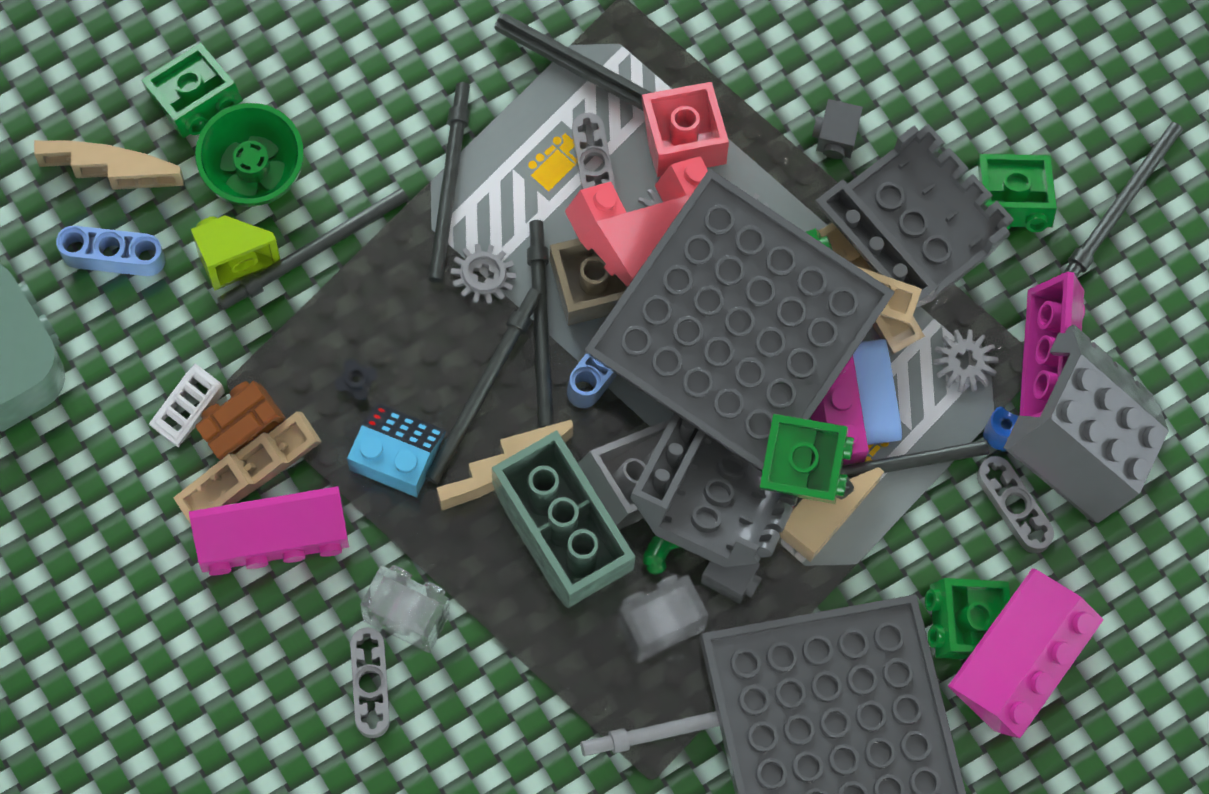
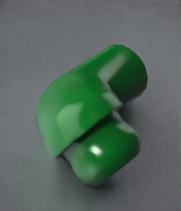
(656, 554)

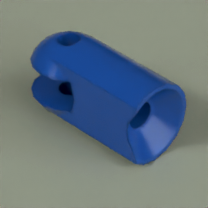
(999, 428)

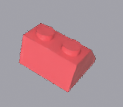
(684, 126)

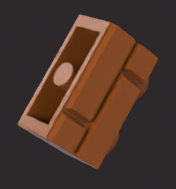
(239, 419)

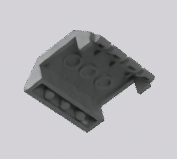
(917, 215)
(1094, 431)
(709, 499)

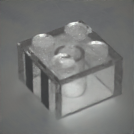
(406, 607)
(662, 617)

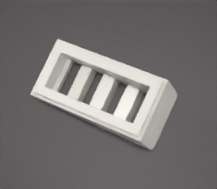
(185, 386)

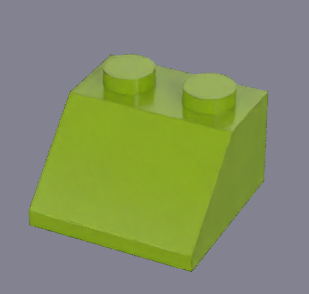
(233, 249)

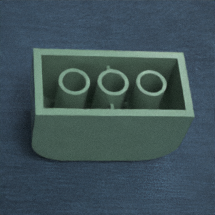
(28, 357)
(561, 519)

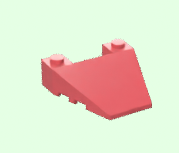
(628, 238)

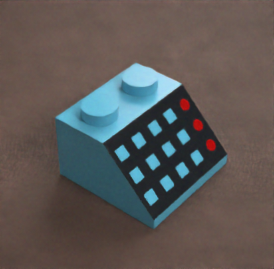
(395, 449)

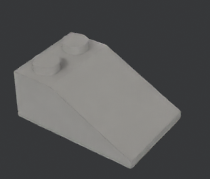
(617, 468)

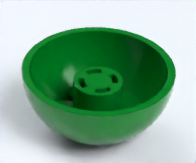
(245, 138)

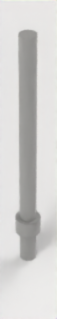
(621, 740)

